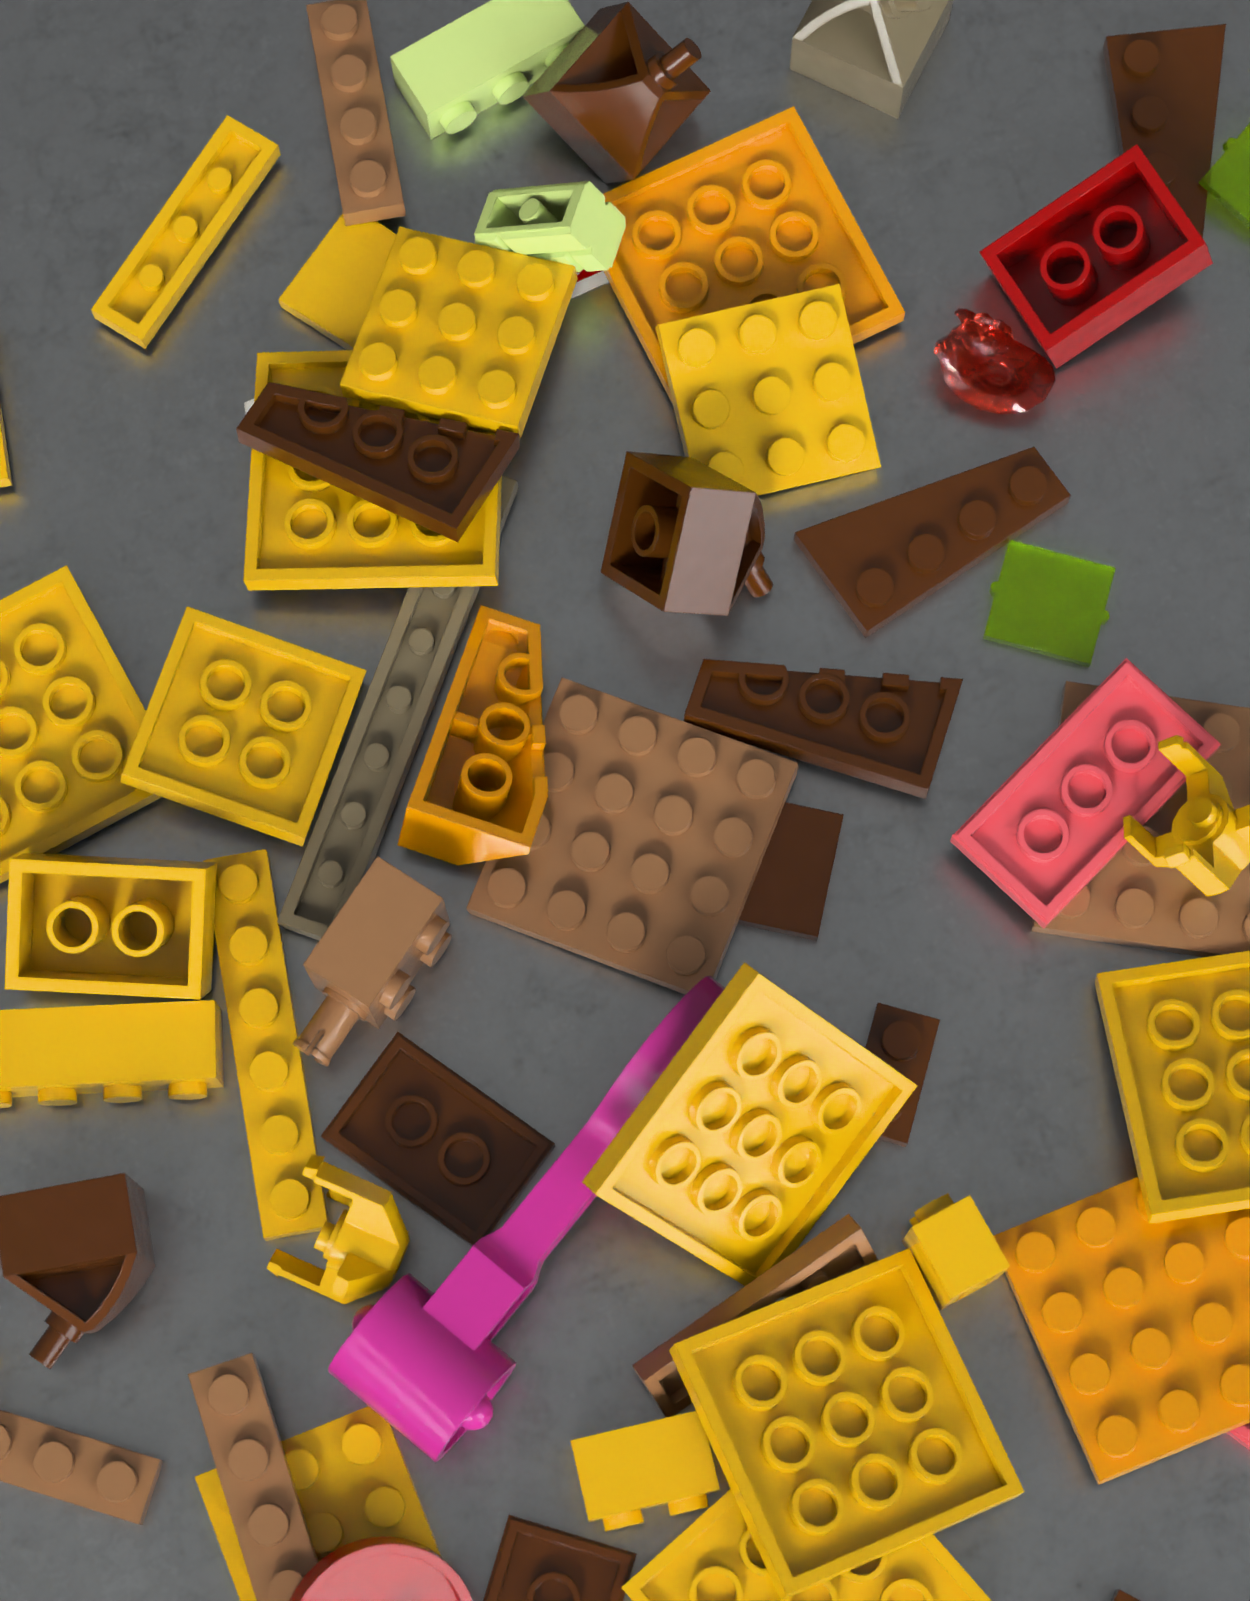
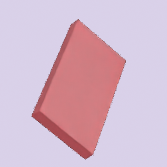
(1067, 802)

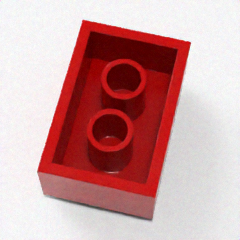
(1097, 256)

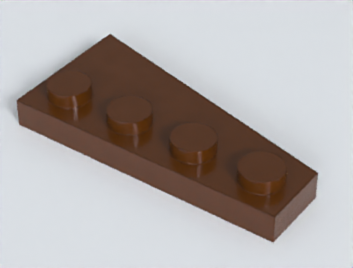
(1167, 104)
(397, 462)
(919, 541)
(850, 724)

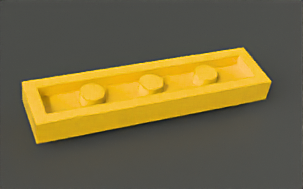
(186, 231)

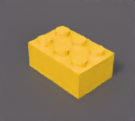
(110, 925)

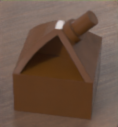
(618, 92)
(685, 536)
(78, 1253)

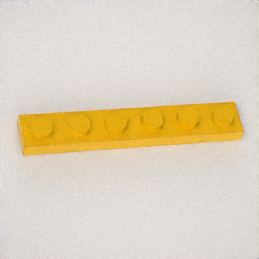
(262, 1041)

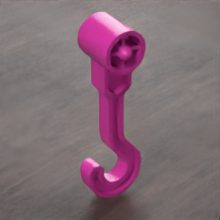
(430, 1355)

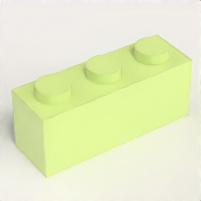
(482, 60)

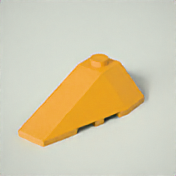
(485, 761)

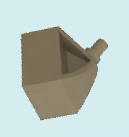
(869, 47)

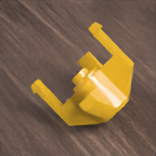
(1207, 834)
(362, 1246)

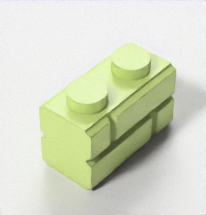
(554, 223)

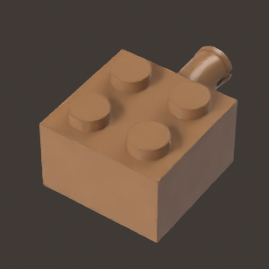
(372, 956)

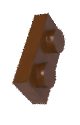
(905, 1043)

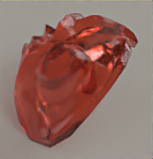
(991, 367)

